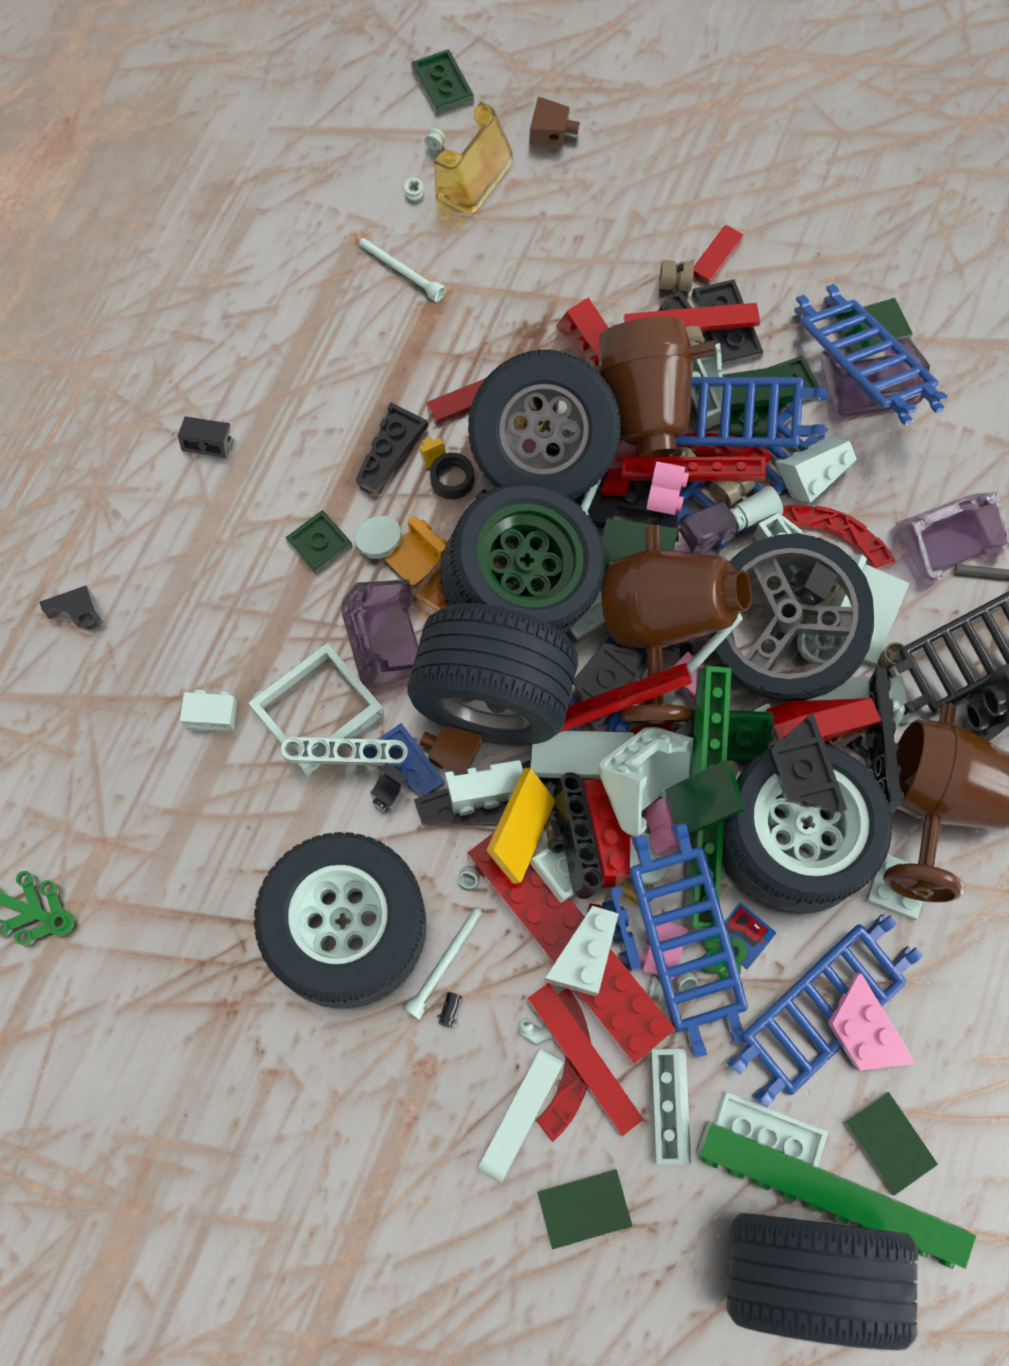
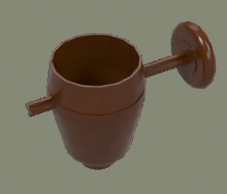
(651, 379)
(665, 600)
(956, 784)

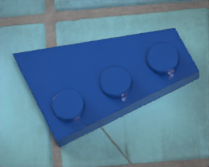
(417, 767)
(629, 954)

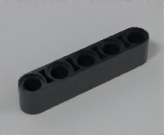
(583, 846)

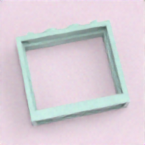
(298, 671)

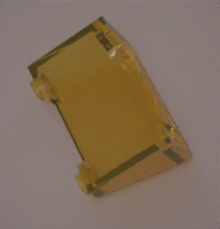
(470, 176)

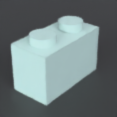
(209, 711)

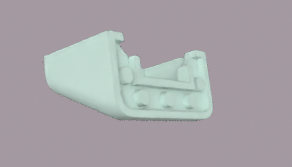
(642, 771)

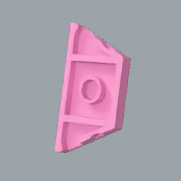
(866, 1030)

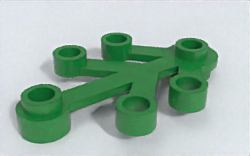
(32, 911)

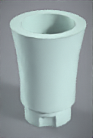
(757, 507)

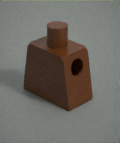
(551, 123)
(452, 749)

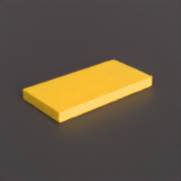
(521, 825)

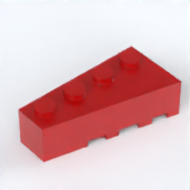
(611, 840)

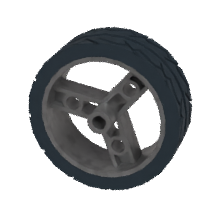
(764, 561)

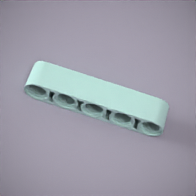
(332, 744)
(520, 1115)

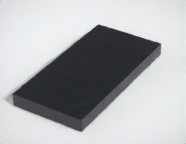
(735, 343)

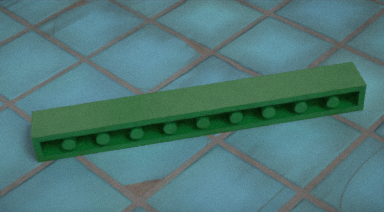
(709, 749)
(833, 1193)

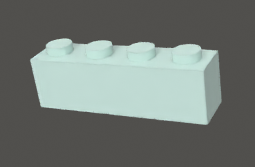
(671, 1107)

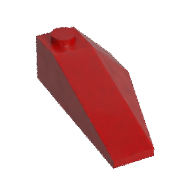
(832, 716)

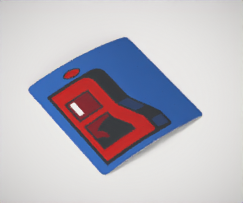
(751, 930)

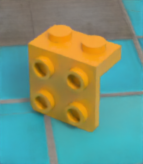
(417, 552)

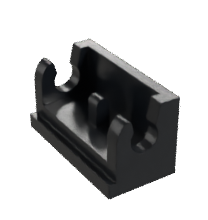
(204, 436)

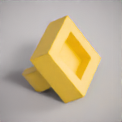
(431, 450)

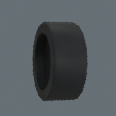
(446, 460)

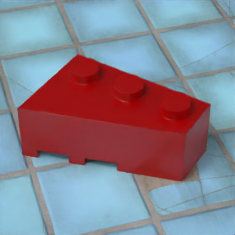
(583, 329)

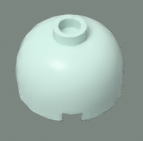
(819, 648)

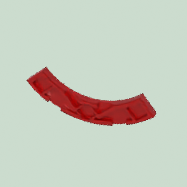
(726, 451)
(842, 527)
(571, 1088)

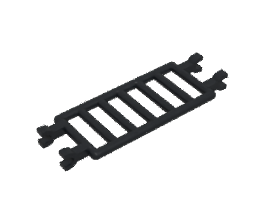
(944, 631)

